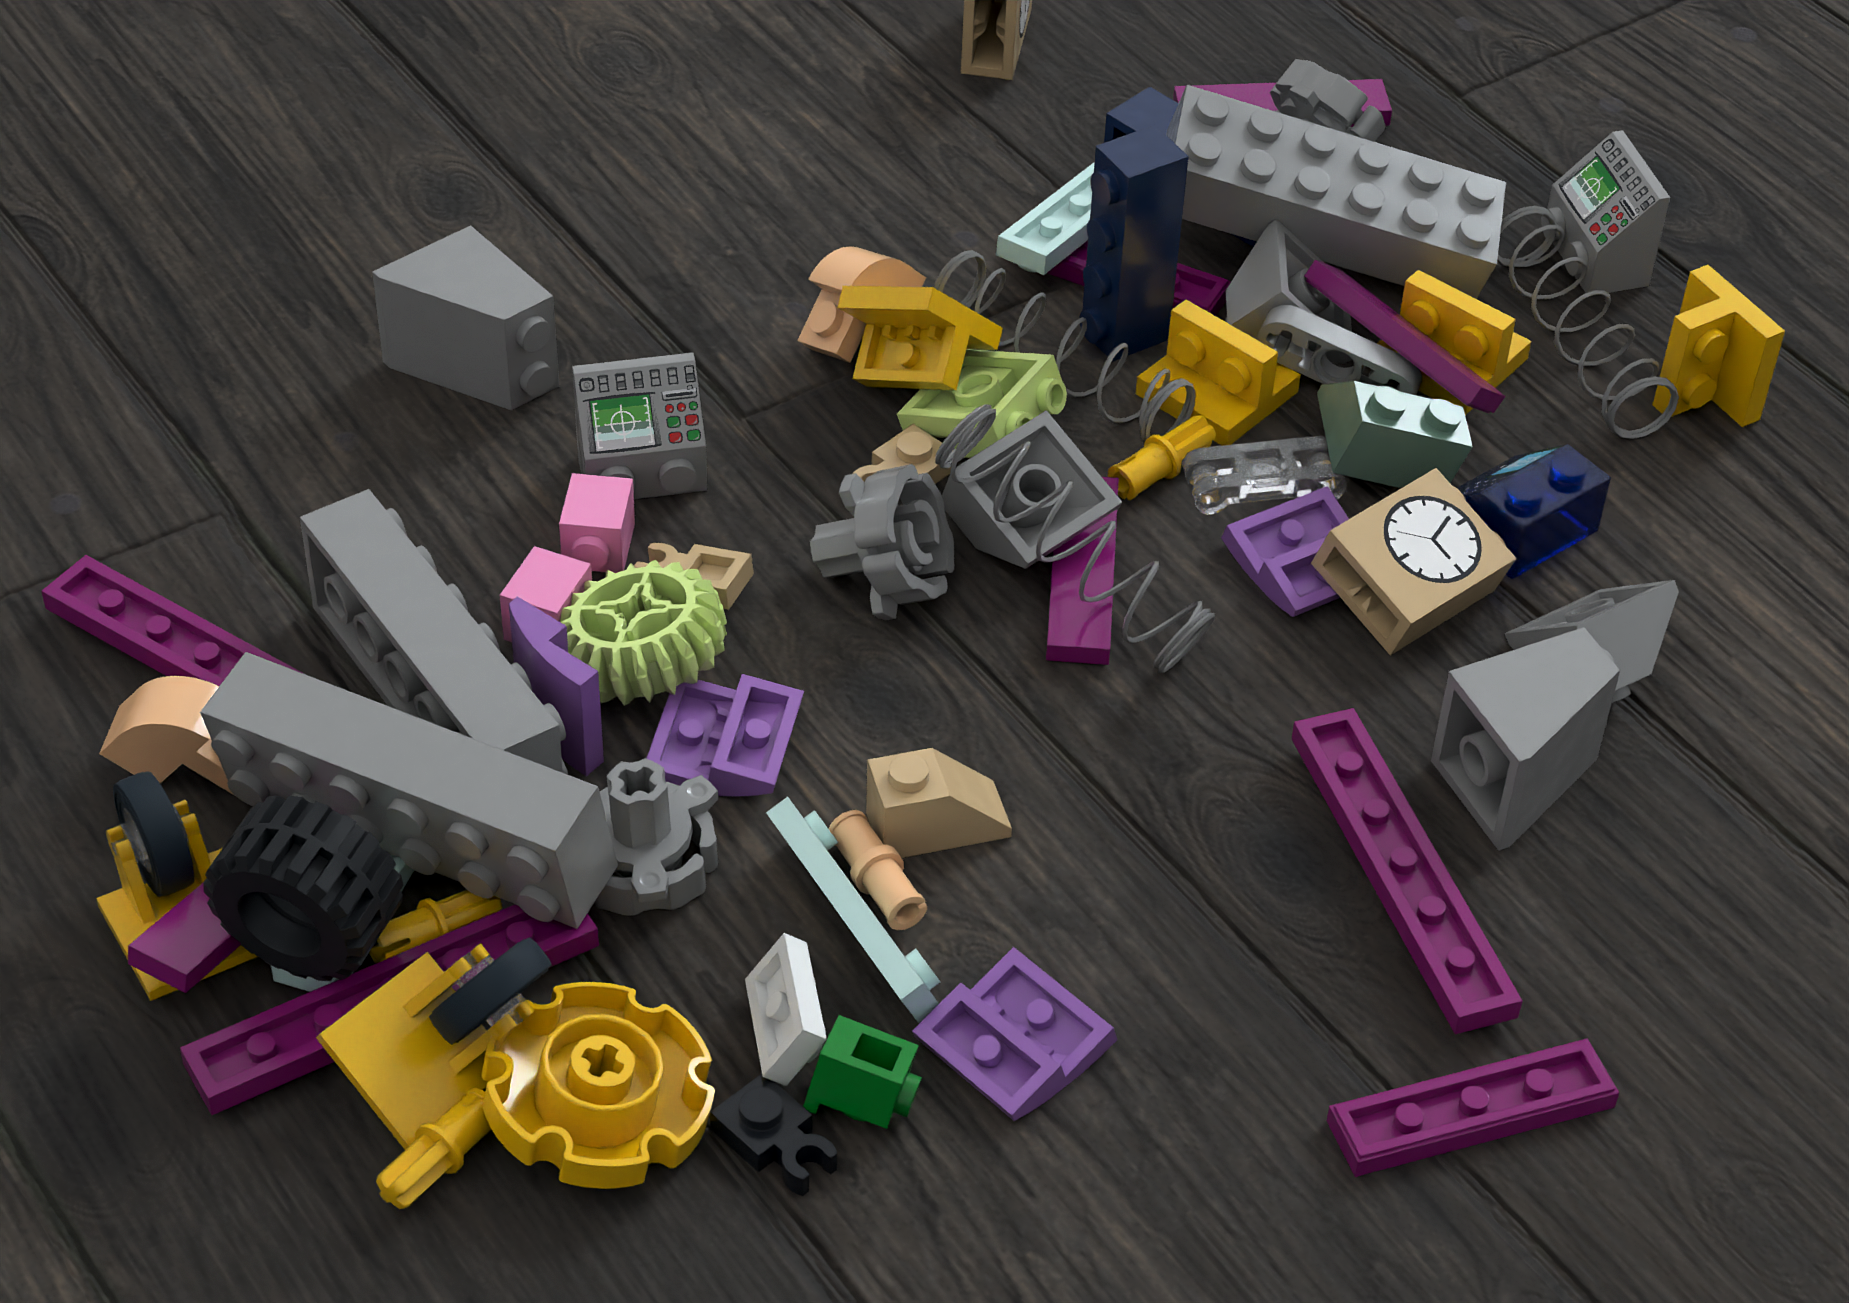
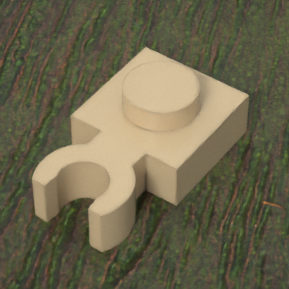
(906, 448)
(725, 568)

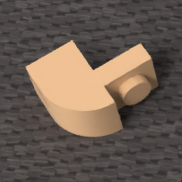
(833, 330)
(164, 729)

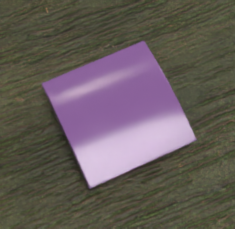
(1279, 549)
(561, 680)
(727, 734)
(1015, 1035)

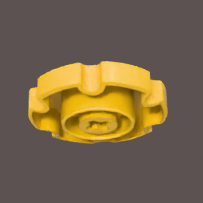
(598, 1086)

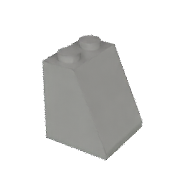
(468, 321)
(1523, 729)

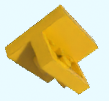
(1464, 328)
(914, 336)
(1719, 350)
(1230, 371)

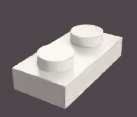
(785, 1010)

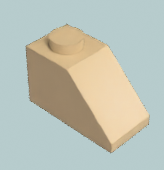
(931, 803)

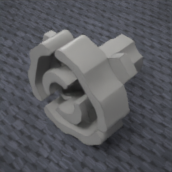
(1325, 100)
(889, 538)
(651, 832)

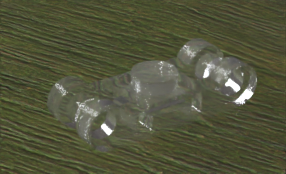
(1259, 472)

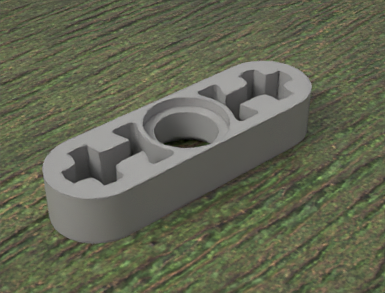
(1308, 327)

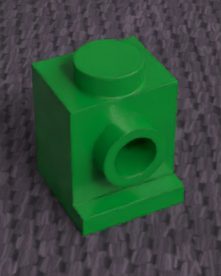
(864, 1074)

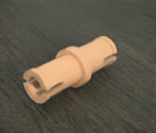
(878, 870)

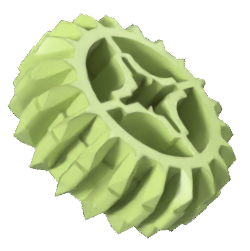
(646, 629)

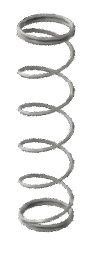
(1629, 390)
(1148, 409)
(968, 439)

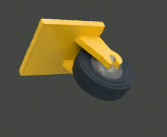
(172, 857)
(423, 1043)

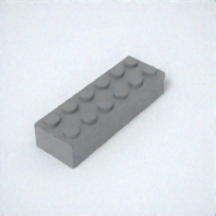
(1336, 193)
(417, 634)
(416, 787)

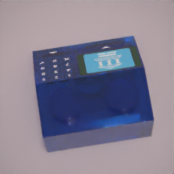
(1540, 503)

